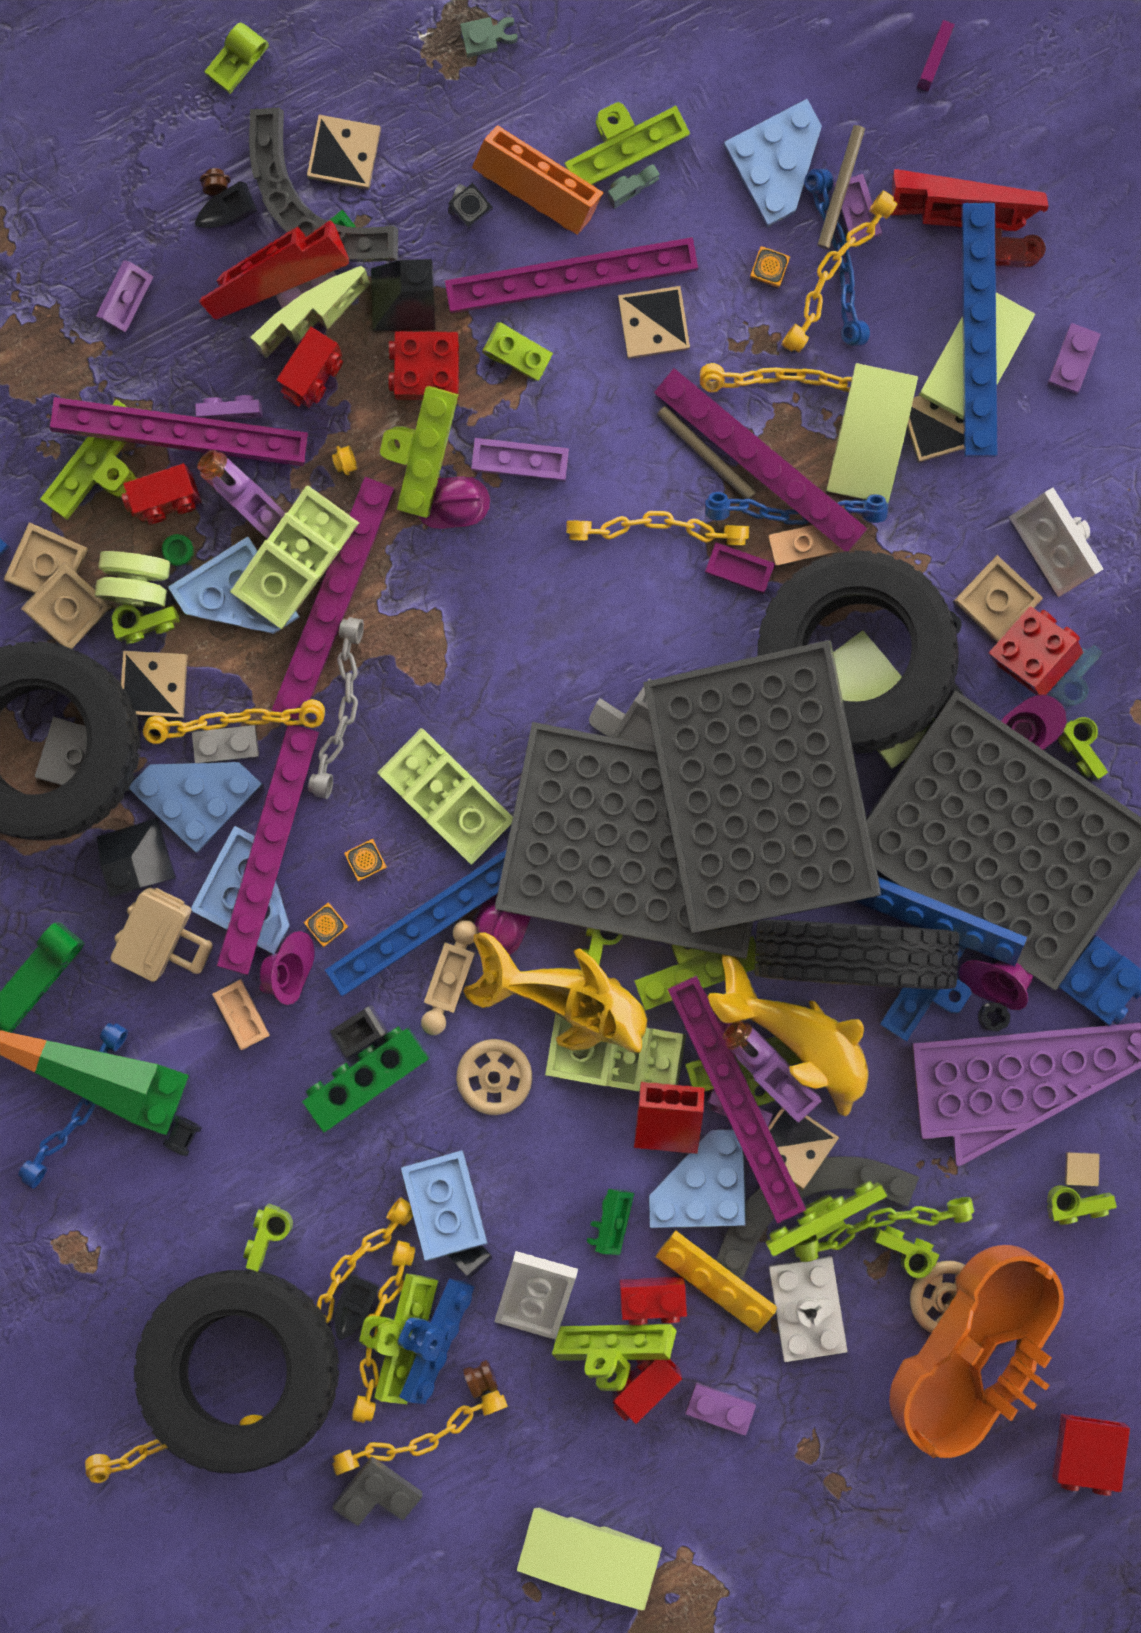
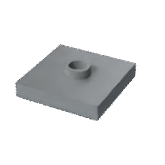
(62, 751)

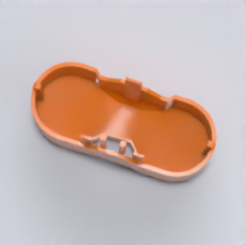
(940, 1391)

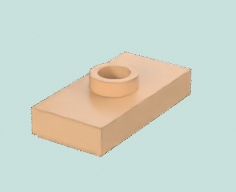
(799, 545)
(241, 1014)

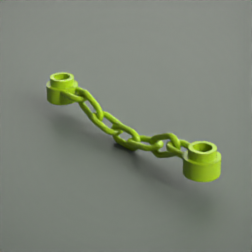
(958, 1209)

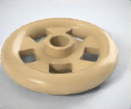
(509, 1099)
(921, 1305)

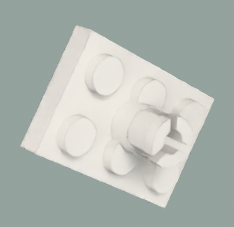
(1057, 542)
(536, 1295)
(808, 1309)

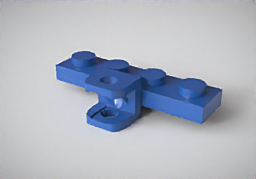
(914, 1002)
(433, 1340)

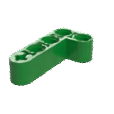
(52, 956)

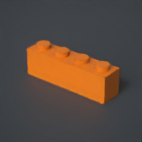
(537, 180)

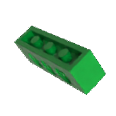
(328, 1113)

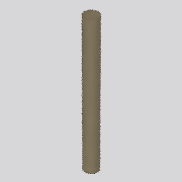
(841, 187)
(706, 453)

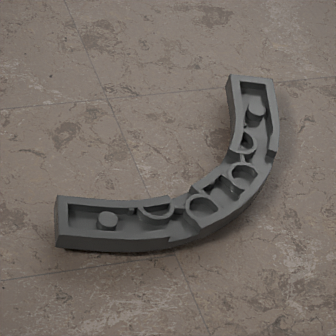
(285, 205)
(833, 1173)

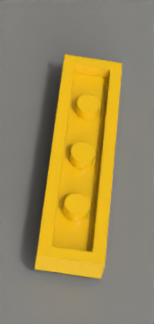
(716, 1281)

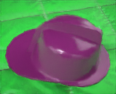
(457, 503)
(1038, 719)
(504, 926)
(287, 970)
(997, 982)

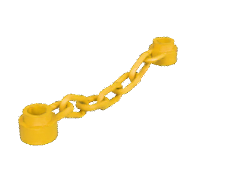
(881, 207)
(717, 373)
(580, 529)
(163, 726)
(398, 1214)
(402, 1256)
(346, 1461)
(99, 1465)

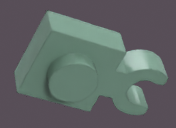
(481, 35)
(625, 189)

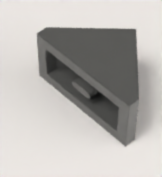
(358, 1031)

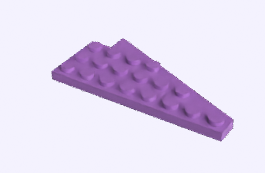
(1010, 1082)

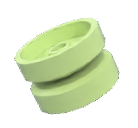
(132, 582)

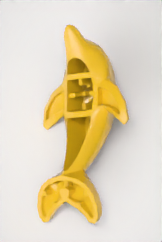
(584, 997)
(822, 1044)

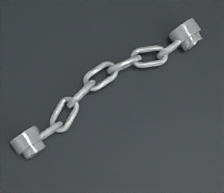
(352, 632)

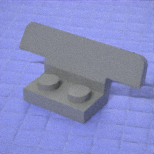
(631, 726)

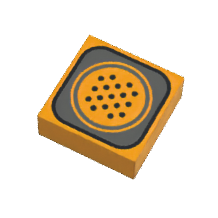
(769, 267)
(365, 860)
(326, 924)

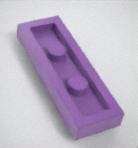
(520, 459)

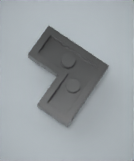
(375, 1485)

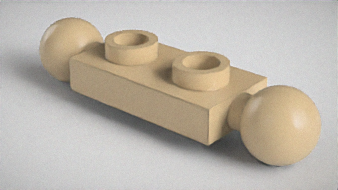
(449, 978)

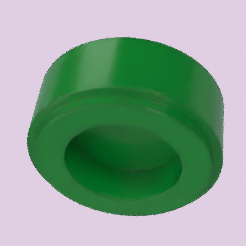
(178, 550)

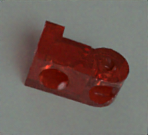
(1018, 251)

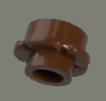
(214, 181)

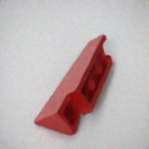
(942, 198)
(276, 269)

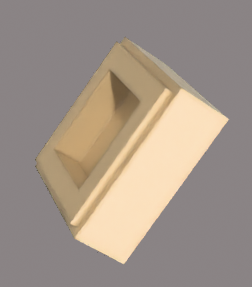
(1082, 1169)

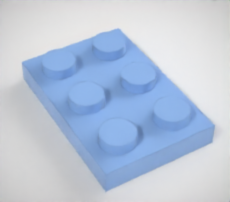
(444, 1205)

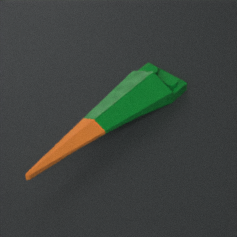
(125, 1086)

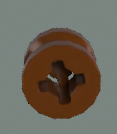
(480, 1379)

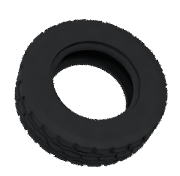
(897, 588)
(110, 746)
(856, 954)
(164, 1378)

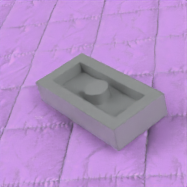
(225, 744)

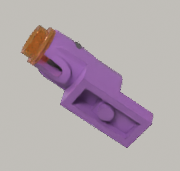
(240, 492)
(770, 1069)

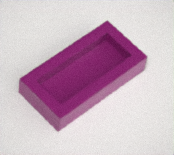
(935, 55)
(739, 568)

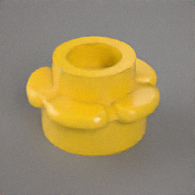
(344, 460)

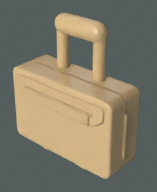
(153, 933)

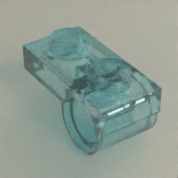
(1074, 676)

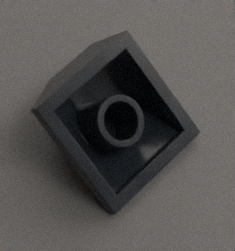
(403, 296)
(134, 858)

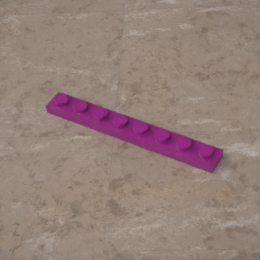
(571, 275)
(178, 431)
(760, 460)
(334, 598)
(267, 849)
(737, 1099)

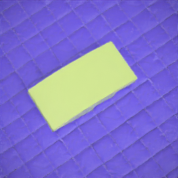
(321, 304)
(945, 381)
(871, 432)
(294, 557)
(866, 675)
(446, 796)
(616, 1066)
(589, 1559)

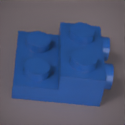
(1103, 981)

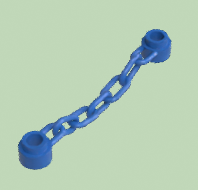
(856, 331)
(718, 508)
(34, 1172)

